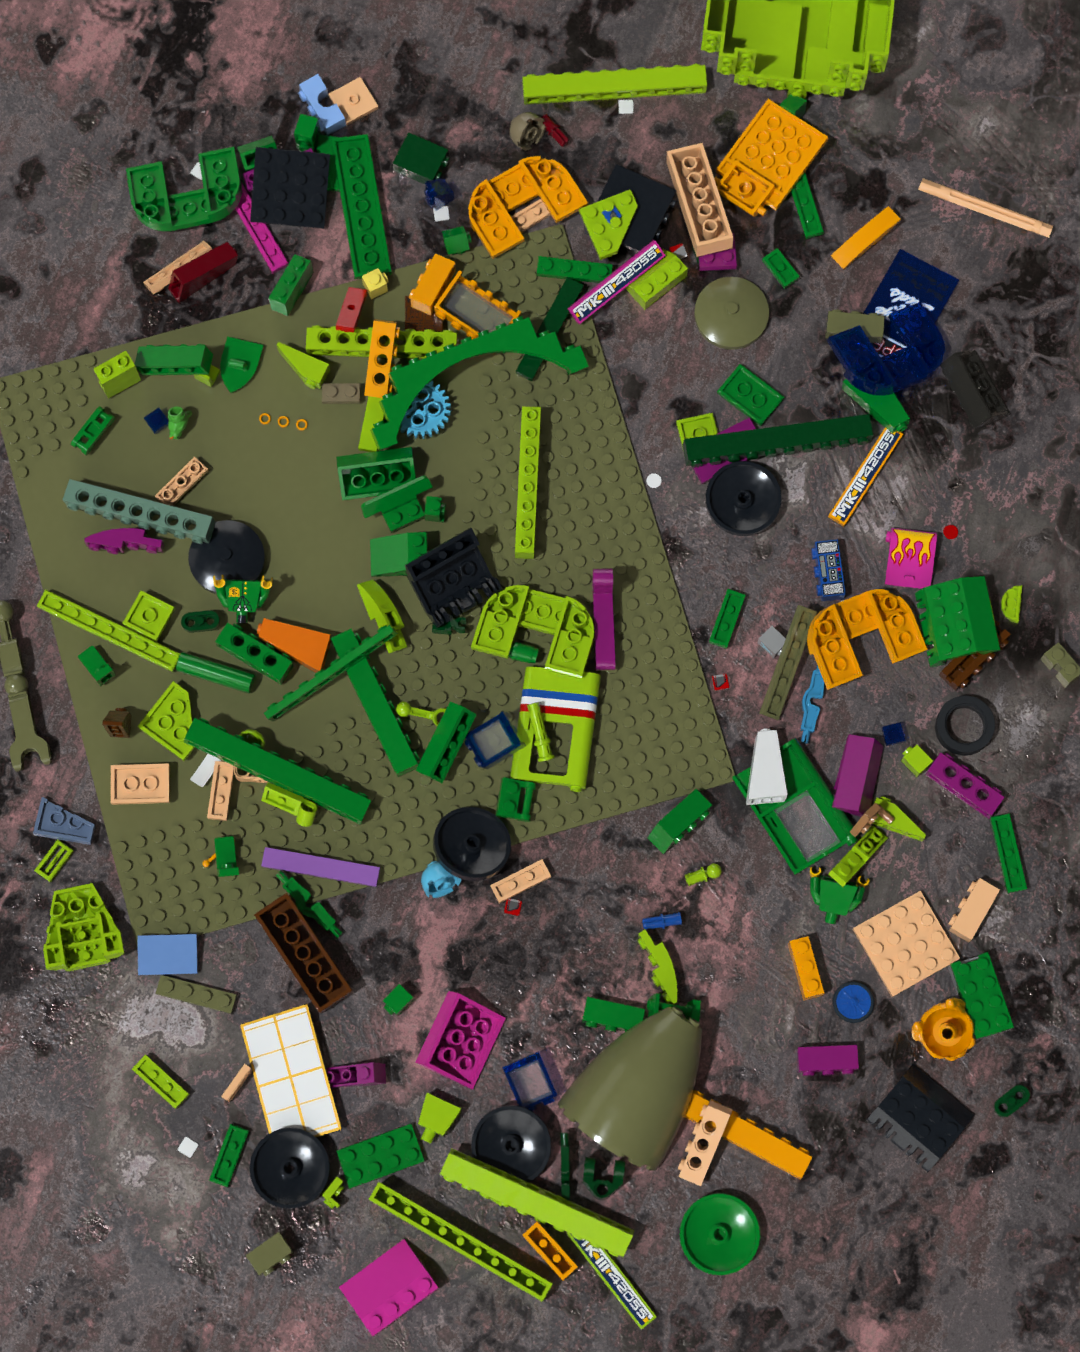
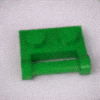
(509, 799)

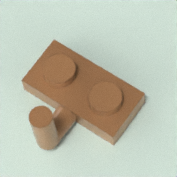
(869, 818)

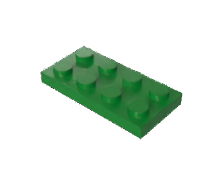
(380, 1156)

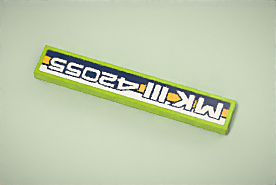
(616, 1282)

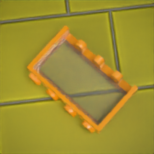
(472, 308)

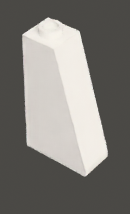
(766, 772)

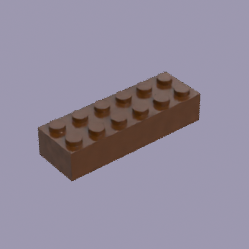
(303, 953)

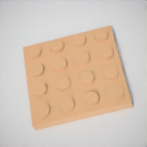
(906, 943)

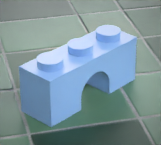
(330, 117)

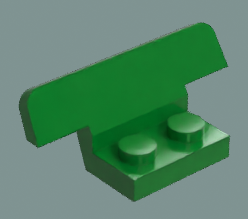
(399, 505)

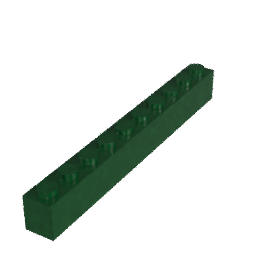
(777, 440)

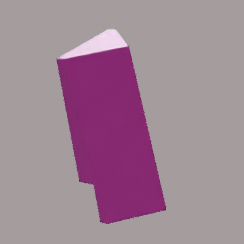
(857, 775)

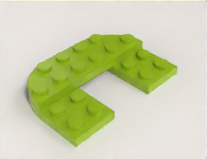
(540, 612)

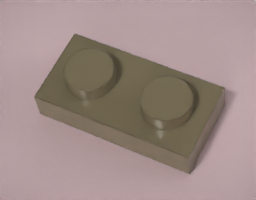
(341, 393)

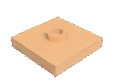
(354, 100)

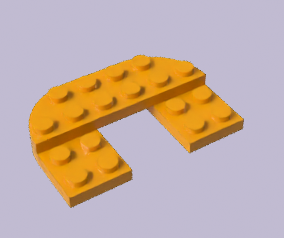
(518, 185)
(855, 616)

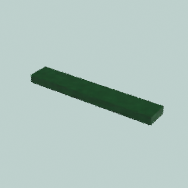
(553, 322)

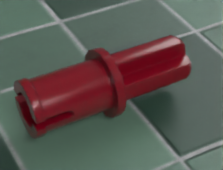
(555, 131)

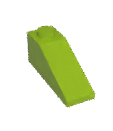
(309, 369)
(901, 824)

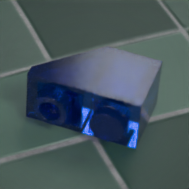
(438, 193)

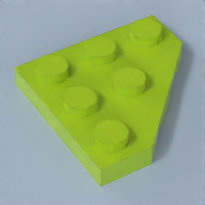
(608, 236)
(170, 721)

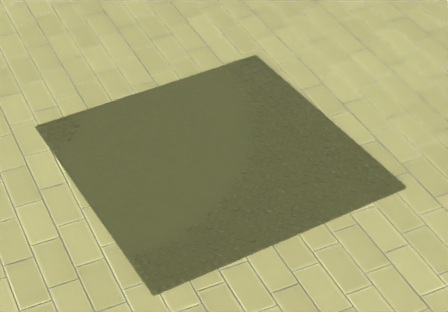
(653, 712)

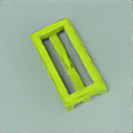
(44, 874)

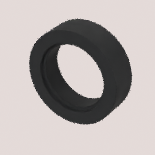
(977, 706)

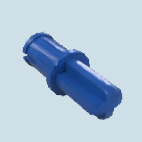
(662, 921)

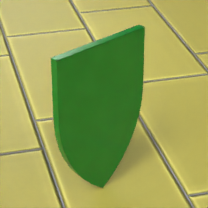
(239, 362)

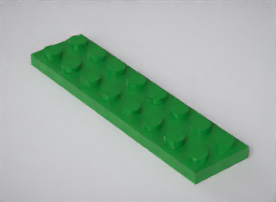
(360, 205)

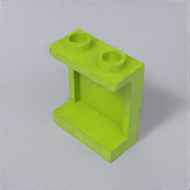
(117, 374)

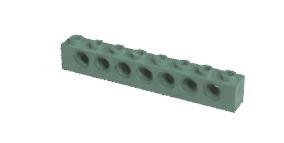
(77, 490)

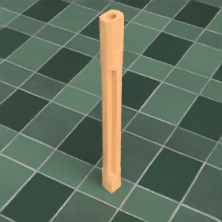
(985, 207)

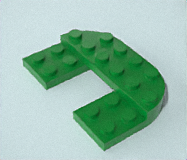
(187, 209)

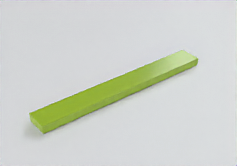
(108, 630)

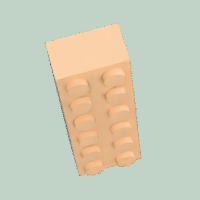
(699, 199)

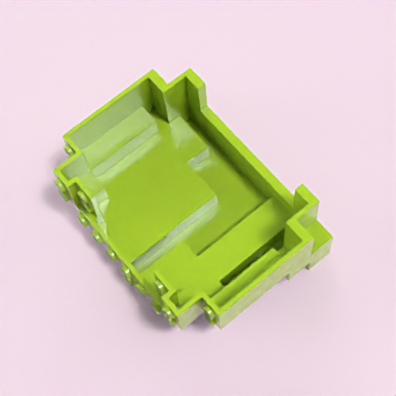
(799, 42)

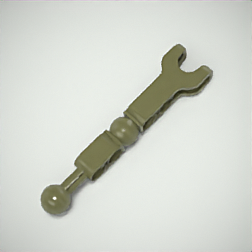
(19, 700)

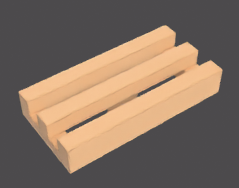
(237, 1083)

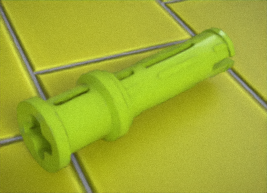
(542, 741)

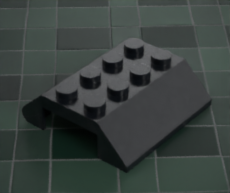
(451, 577)
(921, 1116)

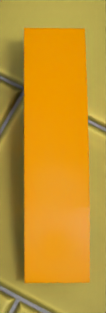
(866, 237)

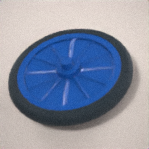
(853, 1002)

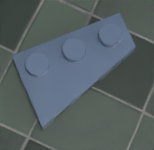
(60, 824)

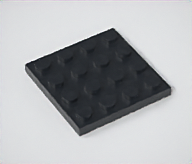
(290, 187)

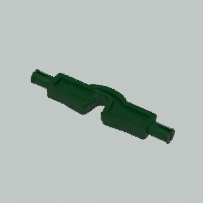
(565, 1192)

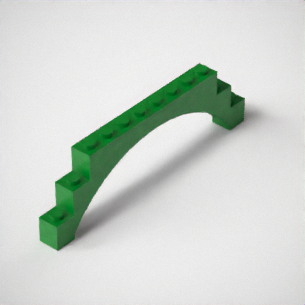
(512, 338)

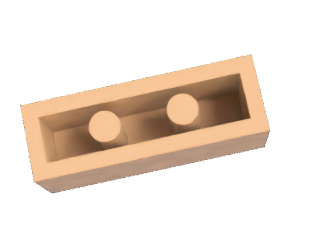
(973, 909)

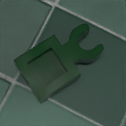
(451, 625)

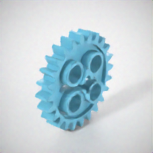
(430, 421)

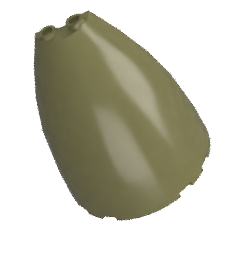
(639, 1088)

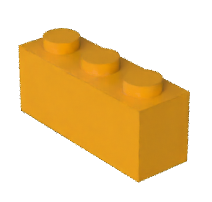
(432, 283)
(805, 968)
(549, 1251)

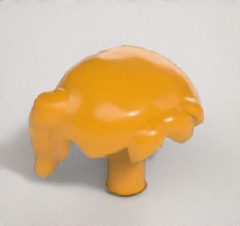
(945, 1030)

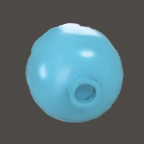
(437, 880)

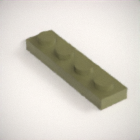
(196, 994)

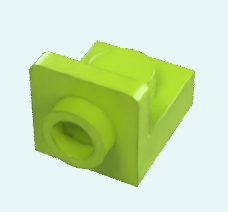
(334, 1189)

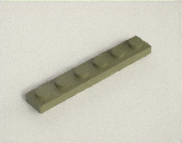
(787, 663)

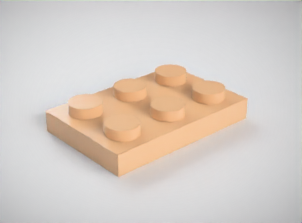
(140, 784)

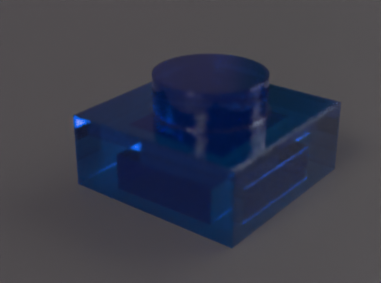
(156, 420)
(893, 734)

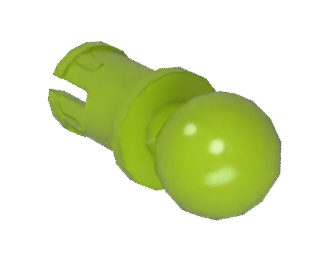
(700, 875)

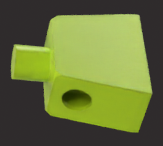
(437, 1117)

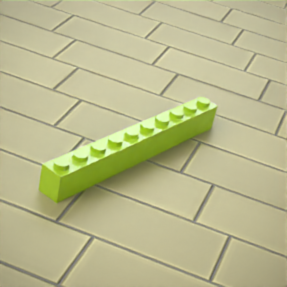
(614, 84)
(537, 1202)
(460, 1241)

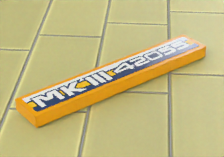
(864, 476)

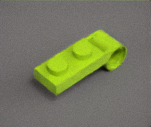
(291, 803)

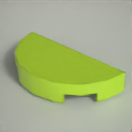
(1011, 603)

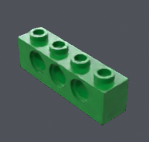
(276, 672)

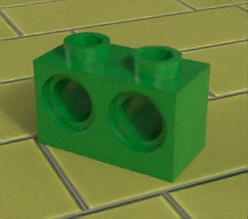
(307, 132)

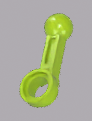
(404, 709)

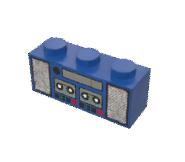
(828, 570)

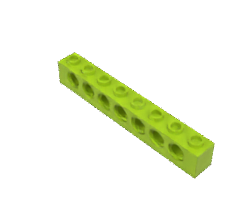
(355, 349)
(527, 482)

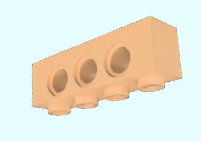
(696, 1172)

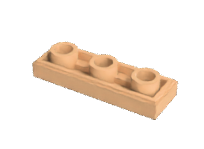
(190, 473)

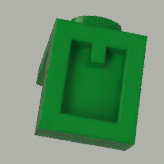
(96, 665)
(225, 856)

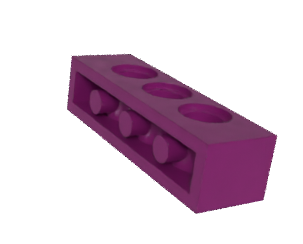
(967, 795)

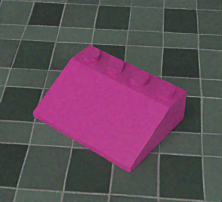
(460, 1039)
(388, 1288)

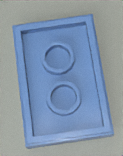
(167, 954)

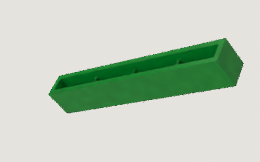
(377, 707)

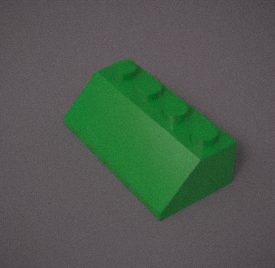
(374, 472)

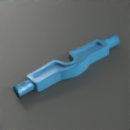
(811, 711)

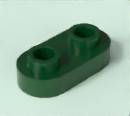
(200, 619)
(1011, 1101)

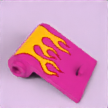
(910, 556)

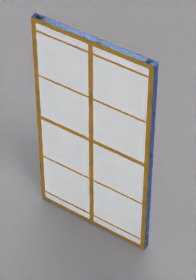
(291, 1072)

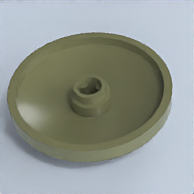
(731, 313)

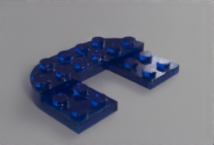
(896, 370)

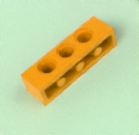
(373, 387)

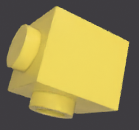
(375, 283)

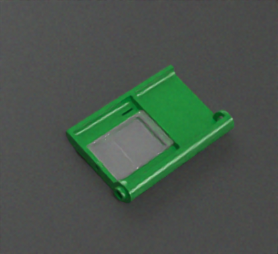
(806, 821)

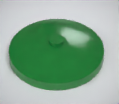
(719, 1234)

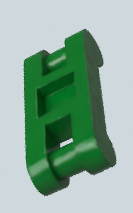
(92, 430)

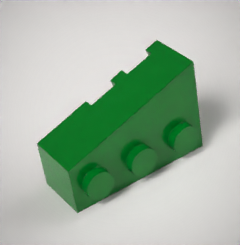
(679, 820)

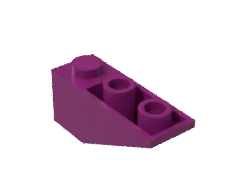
(357, 1075)

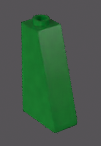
(883, 408)

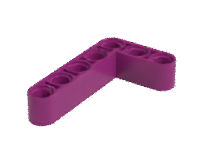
(603, 618)

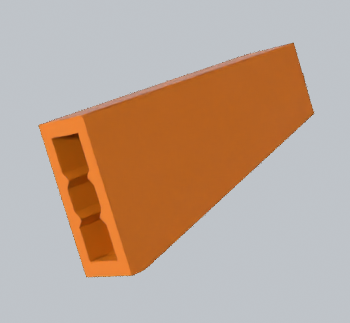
(299, 643)

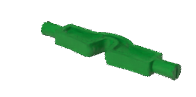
(301, 895)

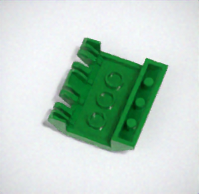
(957, 619)

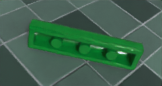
(215, 672)

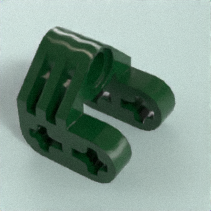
(618, 1176)

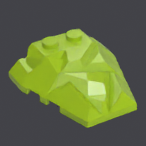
(80, 931)

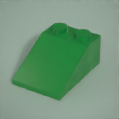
(392, 553)

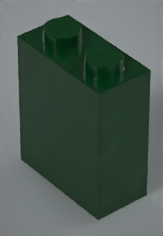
(420, 159)

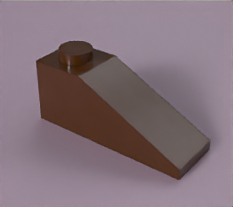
(118, 723)

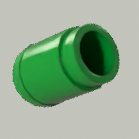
(523, 653)

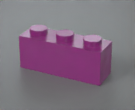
(827, 1059)

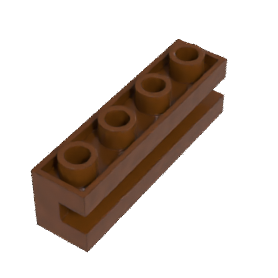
(961, 668)

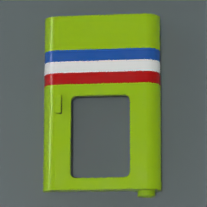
(564, 701)

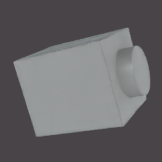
(772, 642)

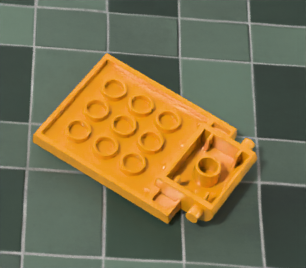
(768, 159)

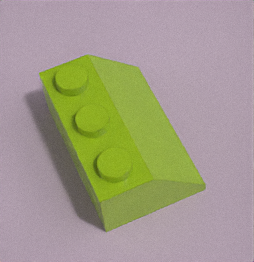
(658, 280)

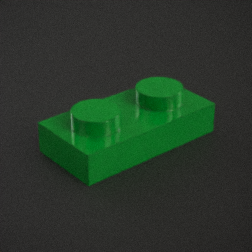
(780, 268)

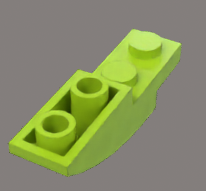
(383, 611)
(858, 856)
(664, 974)

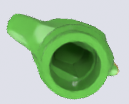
(177, 421)

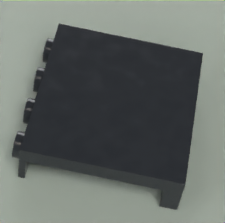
(653, 205)

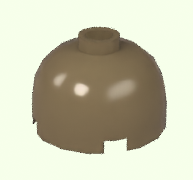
(526, 129)

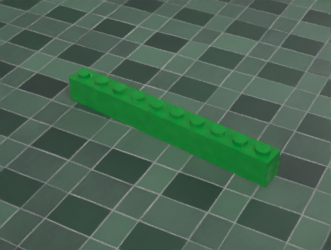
(277, 770)

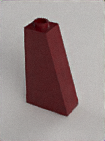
(201, 271)

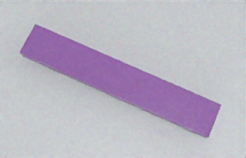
(320, 867)

